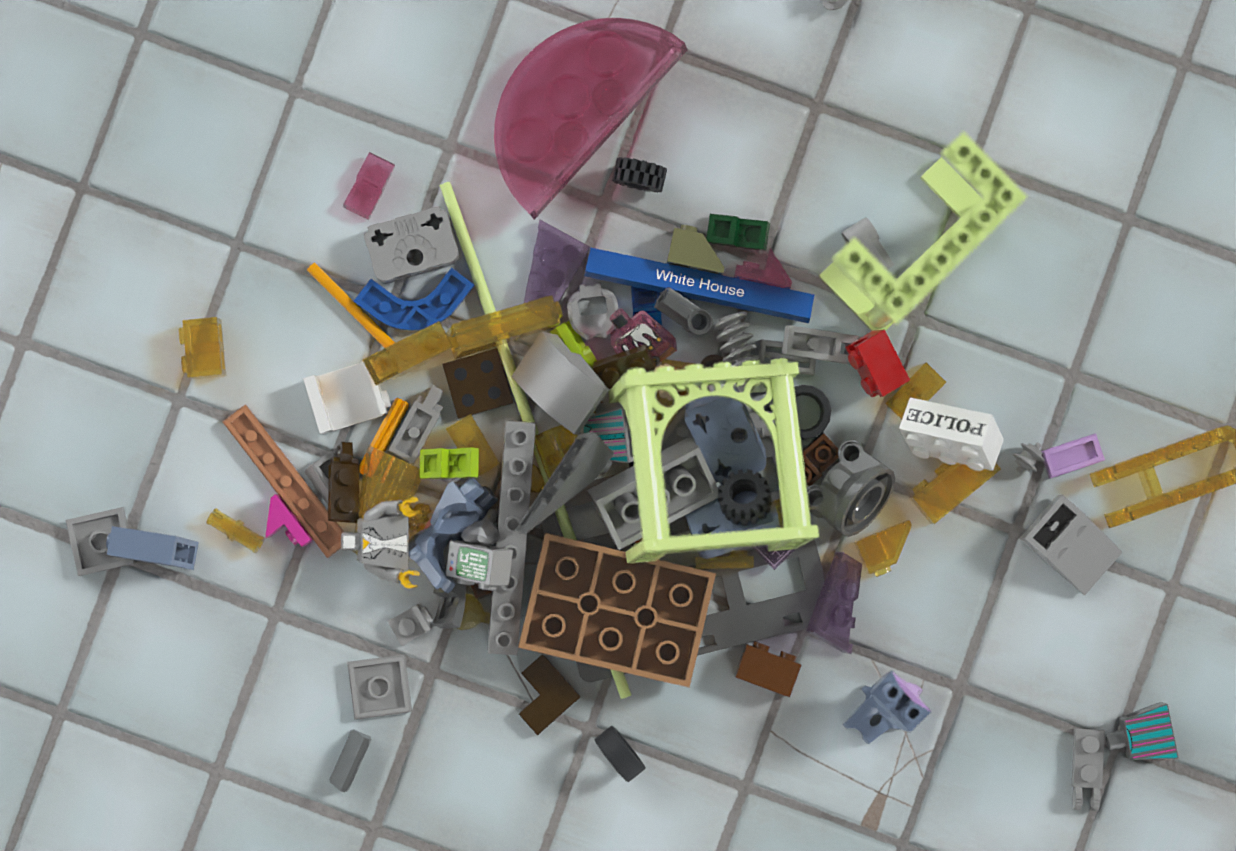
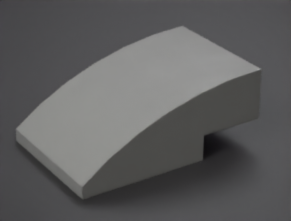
(560, 382)

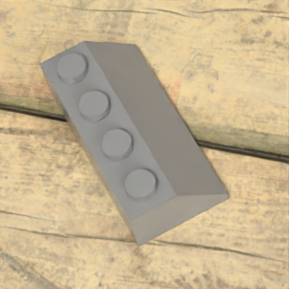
(686, 486)

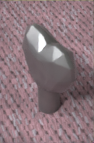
(483, 531)

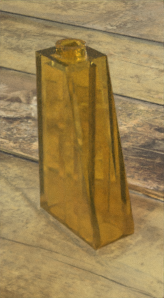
(503, 326)
(386, 480)

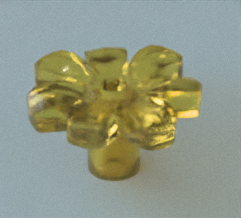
(418, 521)

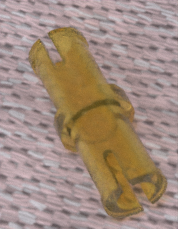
(235, 530)

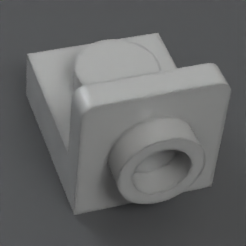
(411, 624)

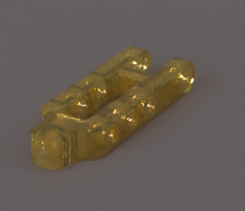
(1144, 466)

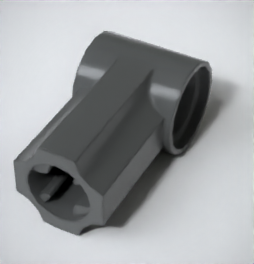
(682, 311)

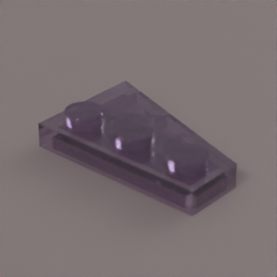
(553, 263)
(834, 607)

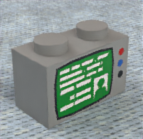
(479, 564)

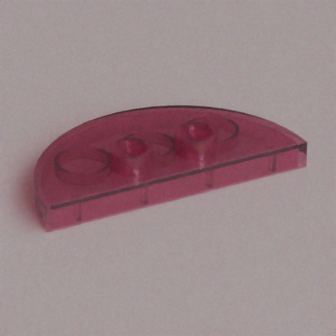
(573, 99)

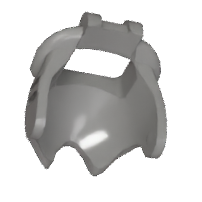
(592, 325)

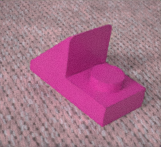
(281, 516)

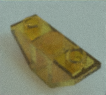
(407, 354)

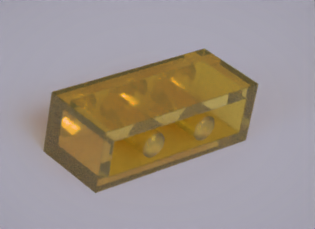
(948, 489)

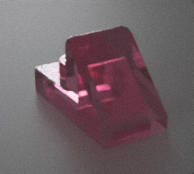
(771, 275)

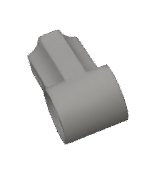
(869, 238)

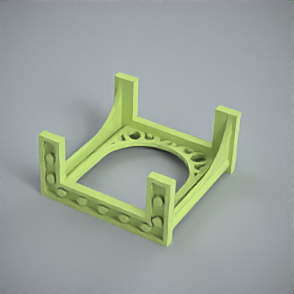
(881, 298)
(637, 395)

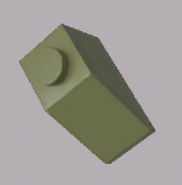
(693, 251)

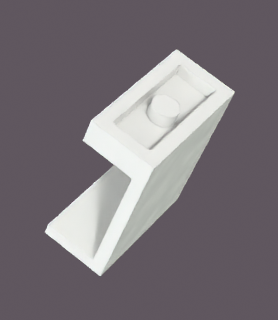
(345, 398)

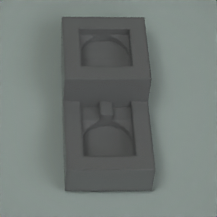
(451, 606)

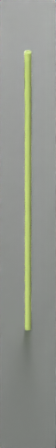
(509, 367)

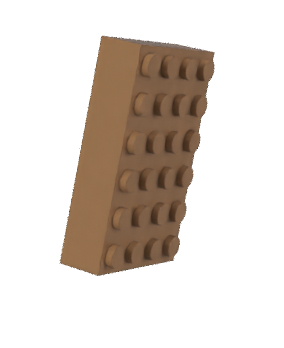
(616, 613)

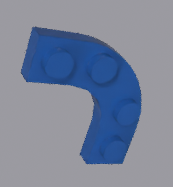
(415, 314)

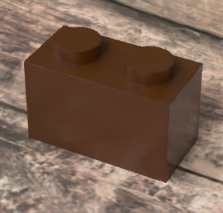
(768, 669)

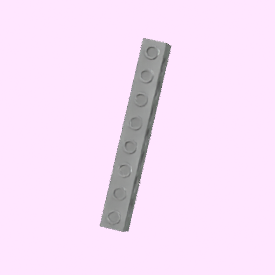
(512, 508)

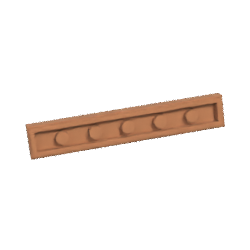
(285, 479)

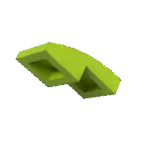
(449, 463)

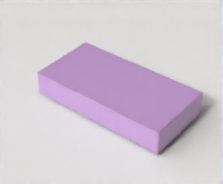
(1072, 455)

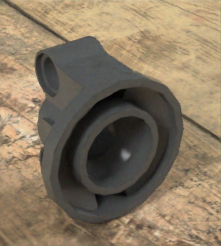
(852, 491)

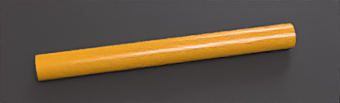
(350, 305)

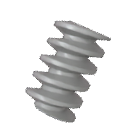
(735, 339)

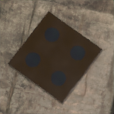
(477, 383)

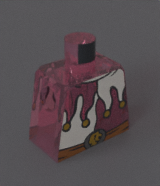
(641, 330)

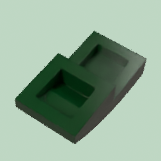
(738, 232)

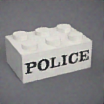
(951, 434)

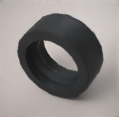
(825, 409)
(620, 754)

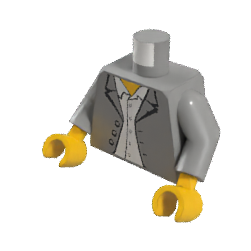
(383, 541)

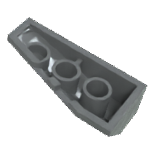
(579, 467)

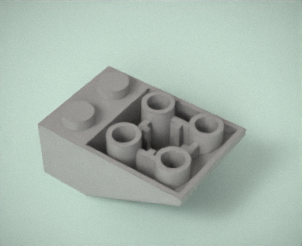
(1071, 544)

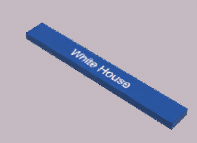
(699, 285)

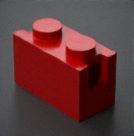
(877, 363)

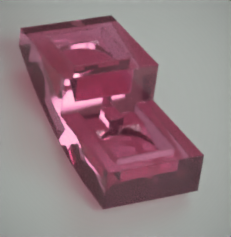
(369, 185)

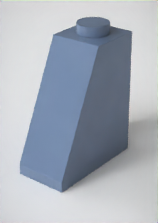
(152, 547)

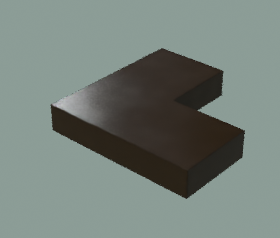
(554, 697)

